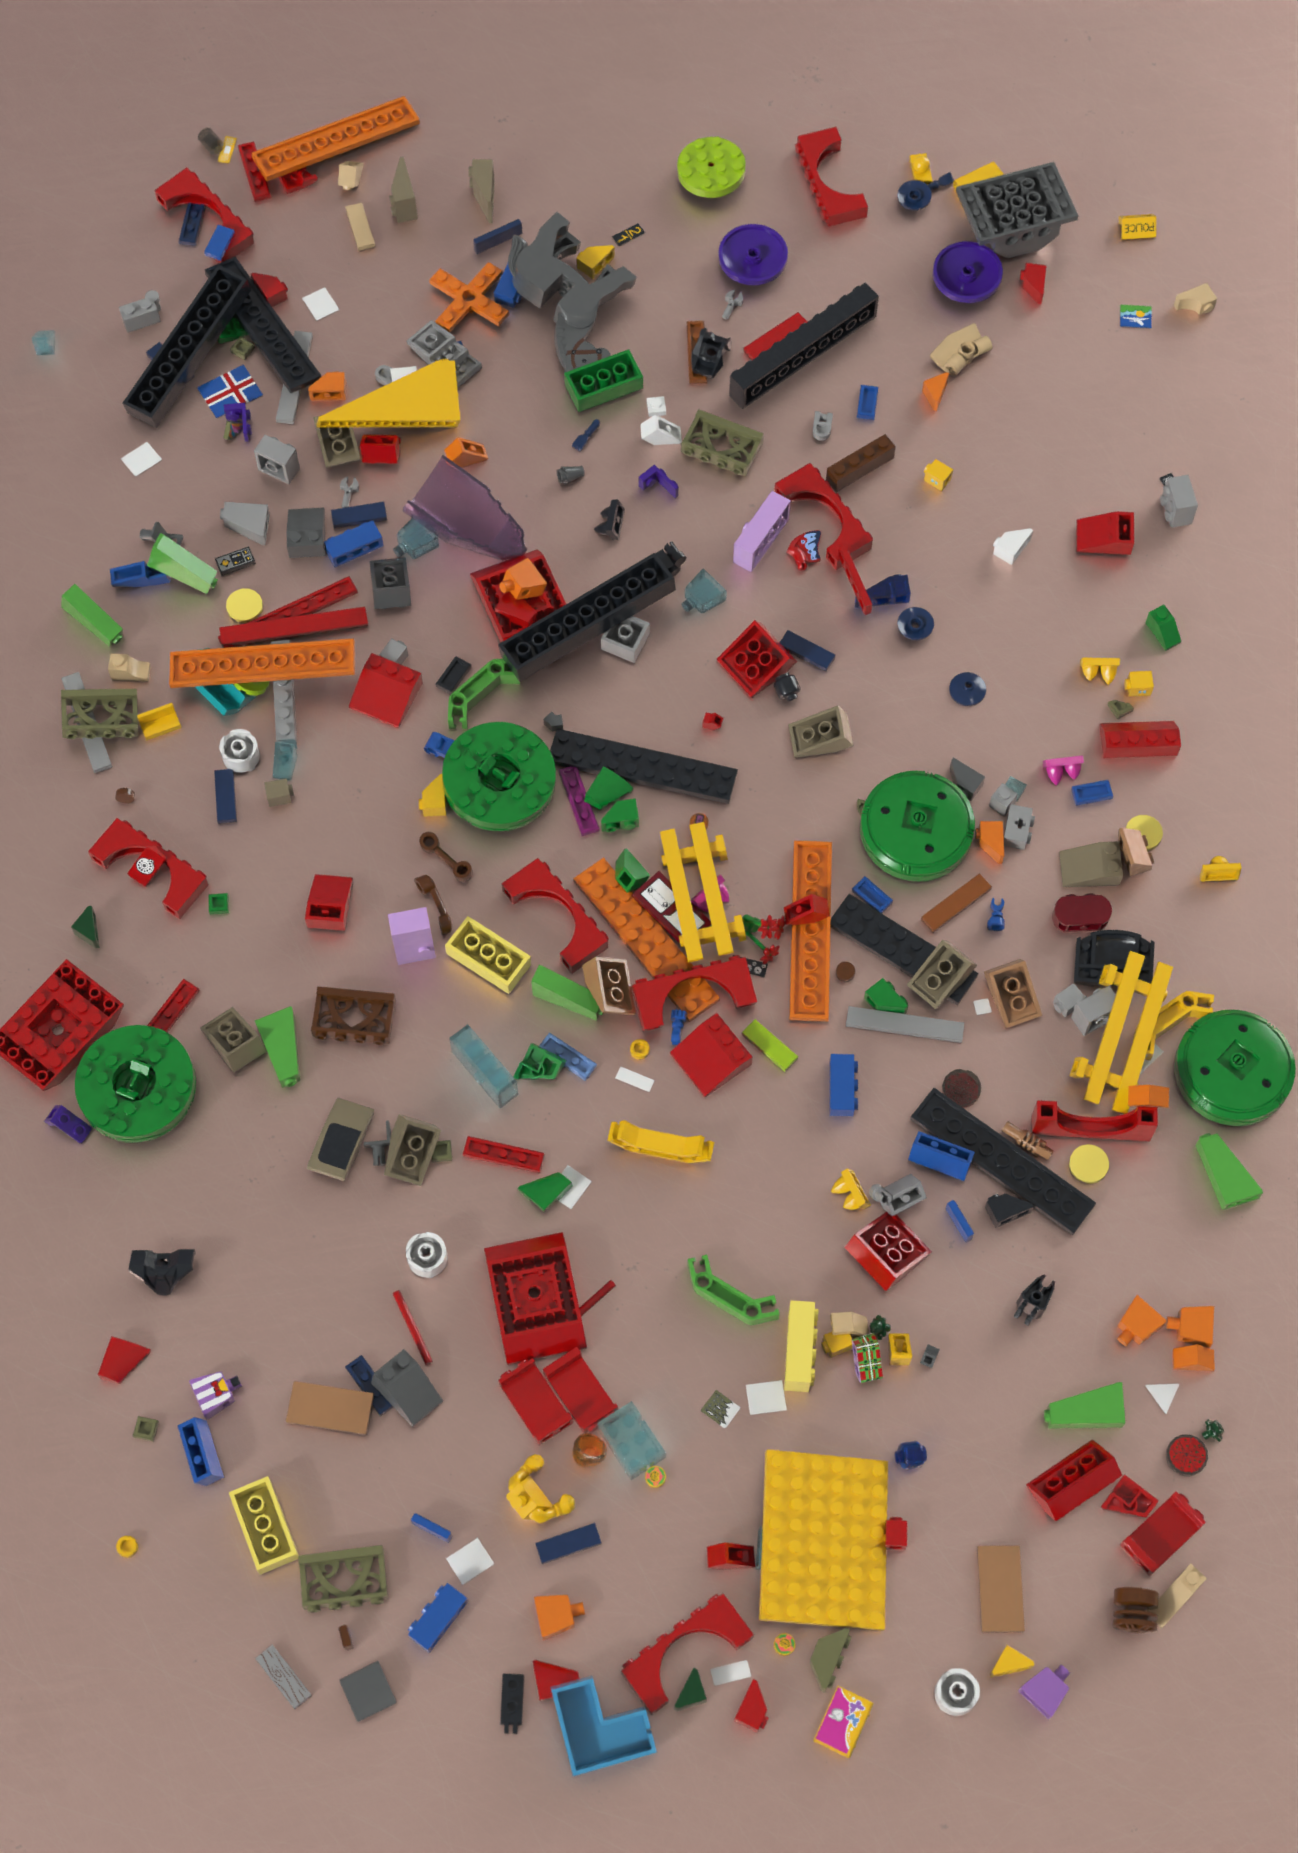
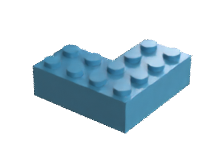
(595, 1740)

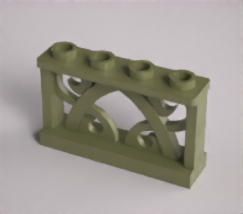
(726, 458)
(88, 727)
(318, 1562)

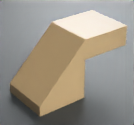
(849, 1323)

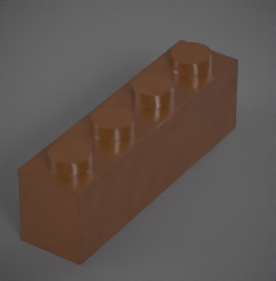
(860, 462)

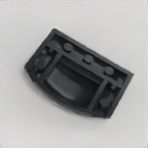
(1112, 948)

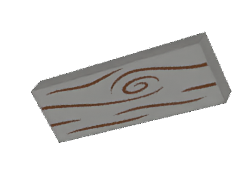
(283, 1677)

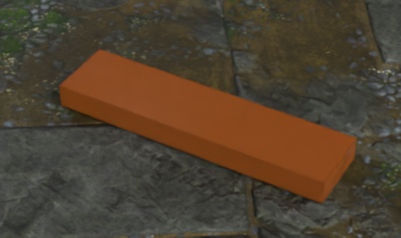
(693, 333)
(956, 903)

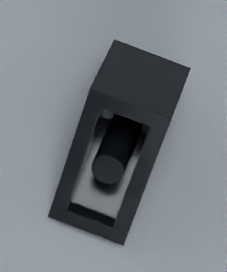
(1006, 1208)

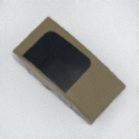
(340, 1139)

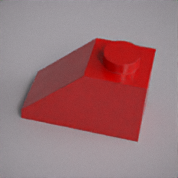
(1034, 280)
(271, 288)
(806, 910)
(730, 1556)
(753, 1709)

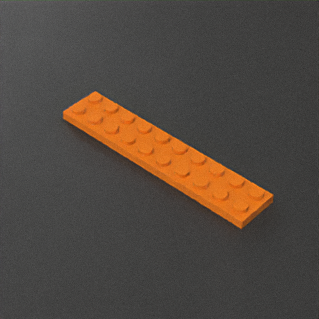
(335, 138)
(262, 663)
(644, 937)
(811, 941)

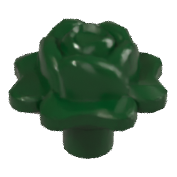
(879, 1327)
(1213, 1429)

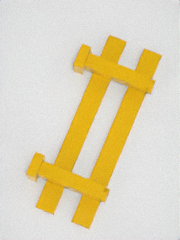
(702, 852)
(1127, 985)

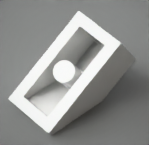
(660, 431)
(1012, 544)

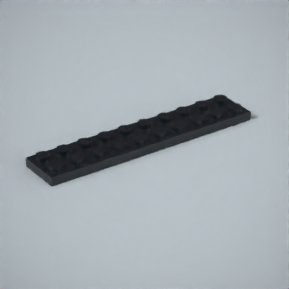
(271, 335)
(644, 766)
(1004, 1161)

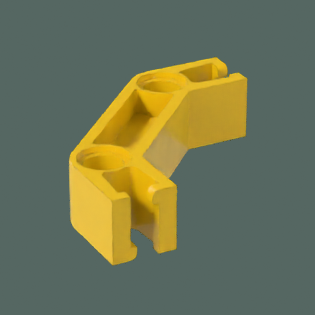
(1176, 1012)
(660, 1144)

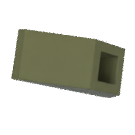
(827, 1657)

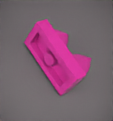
(1055, 767)
(699, 899)

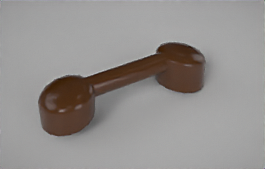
(430, 843)
(426, 885)

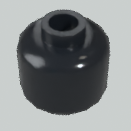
(787, 687)

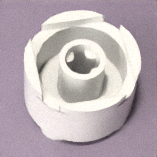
(239, 751)
(424, 1244)
(965, 1683)

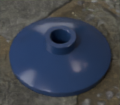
(917, 190)
(918, 617)
(965, 695)

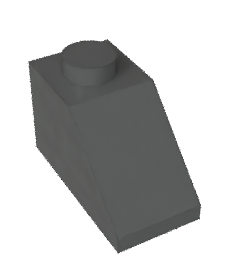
(966, 778)

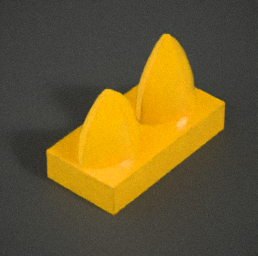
(1108, 667)
(847, 1183)

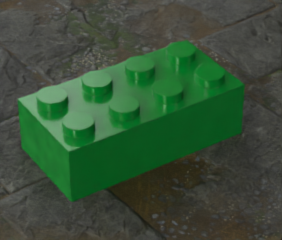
(603, 380)

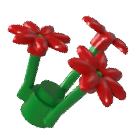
(752, 924)

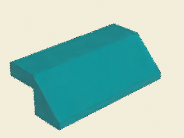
(225, 697)

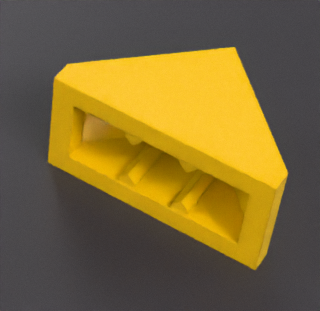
(899, 1349)
(1011, 1662)

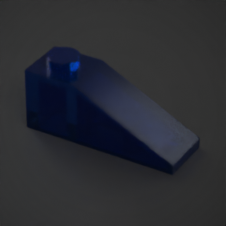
(889, 591)

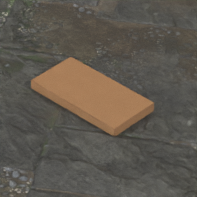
(330, 1408)
(1000, 1589)

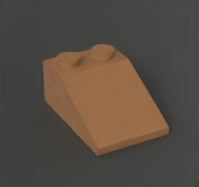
(1134, 851)
(610, 985)
(1013, 992)

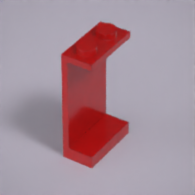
(579, 1390)
(535, 1401)
(1163, 1533)

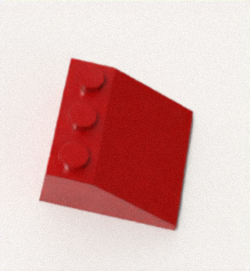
(756, 659)
(385, 690)
(711, 1055)
(887, 1249)

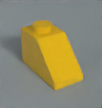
(595, 259)
(433, 799)

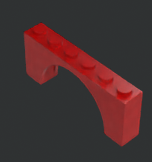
(186, 189)
(835, 206)
(809, 485)
(123, 840)
(537, 881)
(730, 975)
(1052, 1121)
(716, 1618)

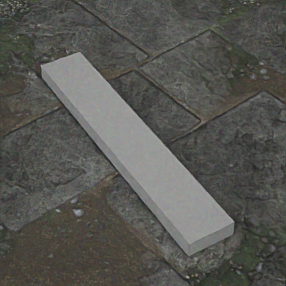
(289, 402)
(95, 747)
(905, 1024)

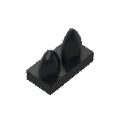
(614, 516)

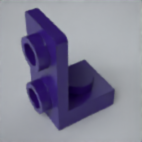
(239, 411)
(655, 474)
(68, 1123)

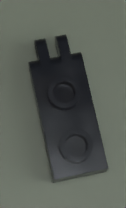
(512, 1701)

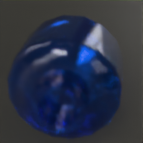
(911, 1455)

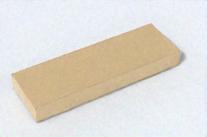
(360, 226)

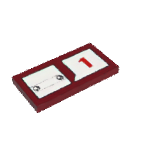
(658, 900)

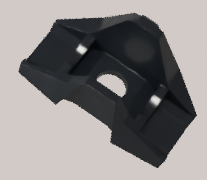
(702, 362)
(161, 1270)

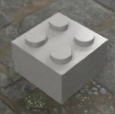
(277, 459)
(1179, 501)
(626, 638)
(1094, 1010)

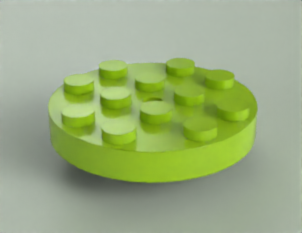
(711, 167)

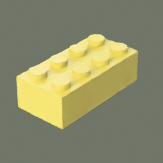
(488, 955)
(800, 1343)
(264, 1525)

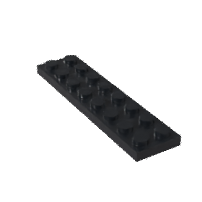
(888, 940)

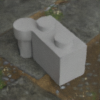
(141, 312)
(899, 1194)

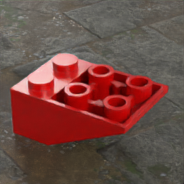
(1106, 533)
(328, 902)

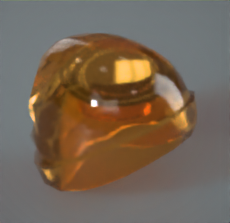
(588, 1450)

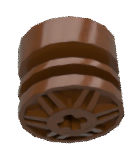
(1135, 1605)

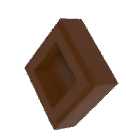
(345, 1637)

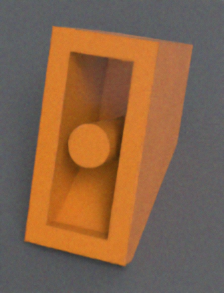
(329, 387)
(466, 452)
(991, 839)

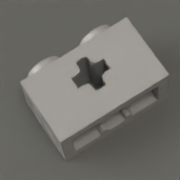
(1022, 817)

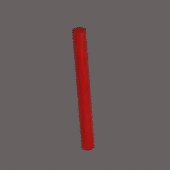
(596, 1297)
(412, 1327)

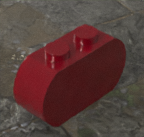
(1081, 913)

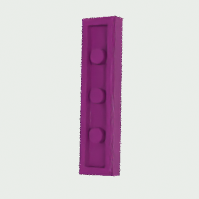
(576, 795)

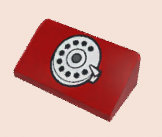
(147, 865)

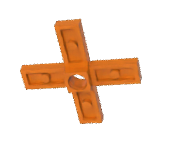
(475, 289)

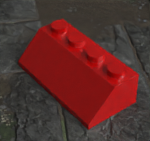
(1140, 739)
(1074, 1479)

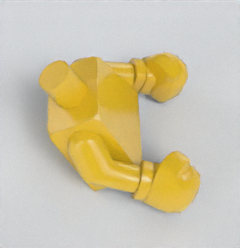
(528, 1497)

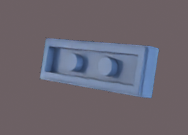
(575, 1061)

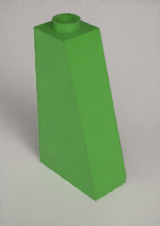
(181, 564)
(91, 615)
(564, 993)
(280, 1041)
(1226, 1173)
(1089, 1410)

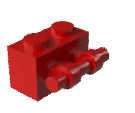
(380, 448)

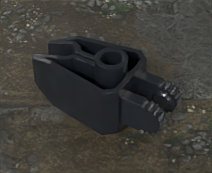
(1033, 1301)

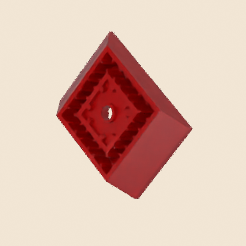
(488, 588)
(65, 1001)
(539, 1324)

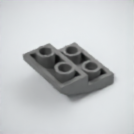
(367, 1691)

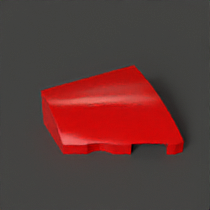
(297, 180)
(517, 609)
(121, 1359)
(1130, 1498)
(551, 1675)

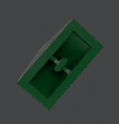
(86, 927)
(692, 1693)

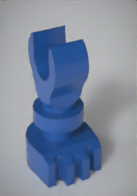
(996, 921)
(678, 1018)

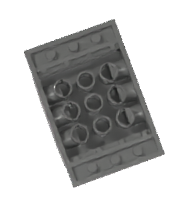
(1018, 209)

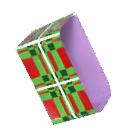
(867, 1358)

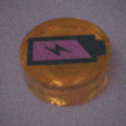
(698, 818)

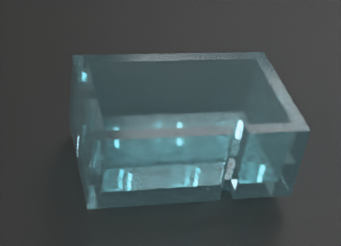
(631, 1443)

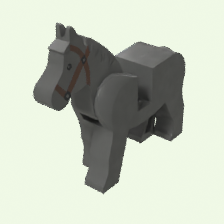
(541, 273)

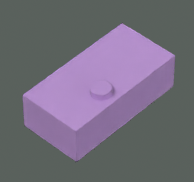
(761, 531)
(411, 936)

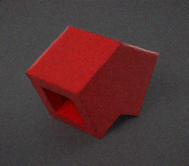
(712, 721)

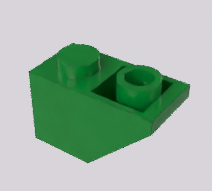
(621, 816)
(630, 872)
(884, 998)

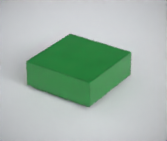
(218, 903)

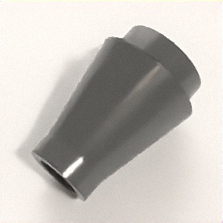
(569, 473)

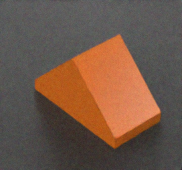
(934, 389)
(1148, 1096)
(1193, 1358)

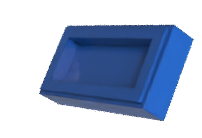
(219, 242)
(867, 402)
(1092, 792)
(872, 895)
(959, 1221)
(431, 1527)

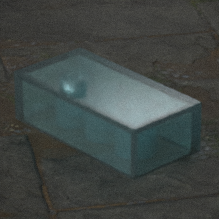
(483, 1066)

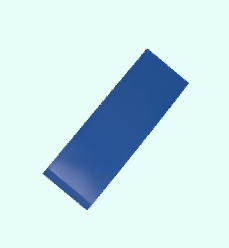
(137, 575)

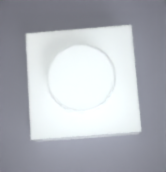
(656, 406)

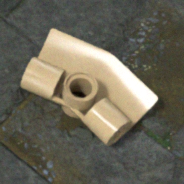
(960, 349)

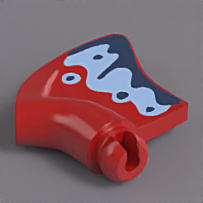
(805, 549)

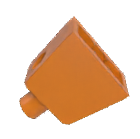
(523, 581)
(1139, 1322)
(1193, 1325)
(556, 1614)

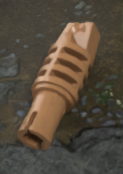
(1028, 1140)

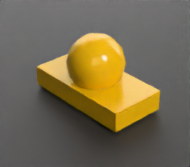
(921, 168)
(1220, 870)

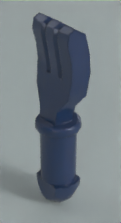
(942, 181)
(582, 440)

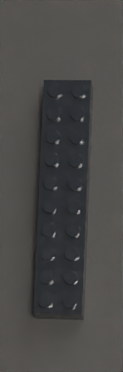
(803, 345)
(187, 346)
(587, 617)

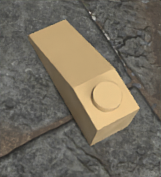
(1178, 1594)

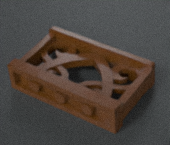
(334, 996)

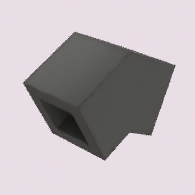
(553, 721)
(930, 1356)

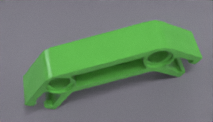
(477, 689)
(730, 1298)

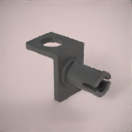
(153, 534)
(378, 1147)

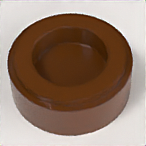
(125, 795)
(845, 971)

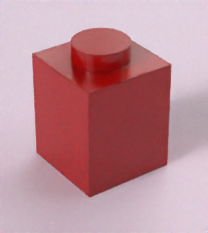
(896, 1533)

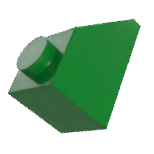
(1163, 627)

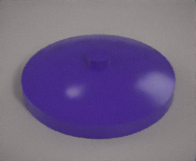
(753, 254)
(967, 272)

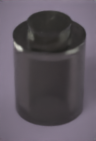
(210, 141)

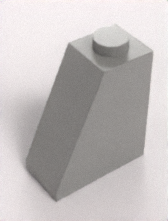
(247, 519)

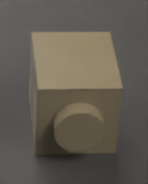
(278, 792)

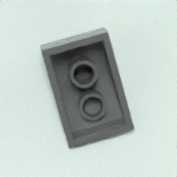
(306, 532)
(390, 583)
(406, 1388)

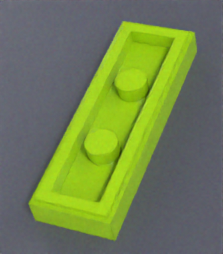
(769, 1045)

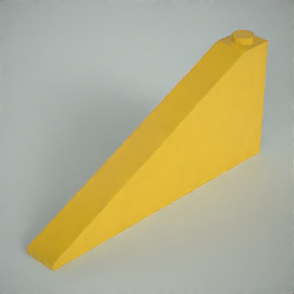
(416, 400)

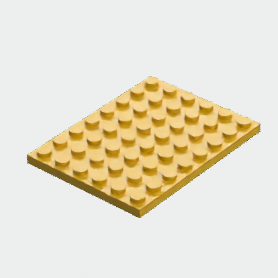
(824, 1540)

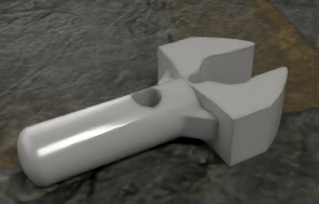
(732, 303)
(348, 490)

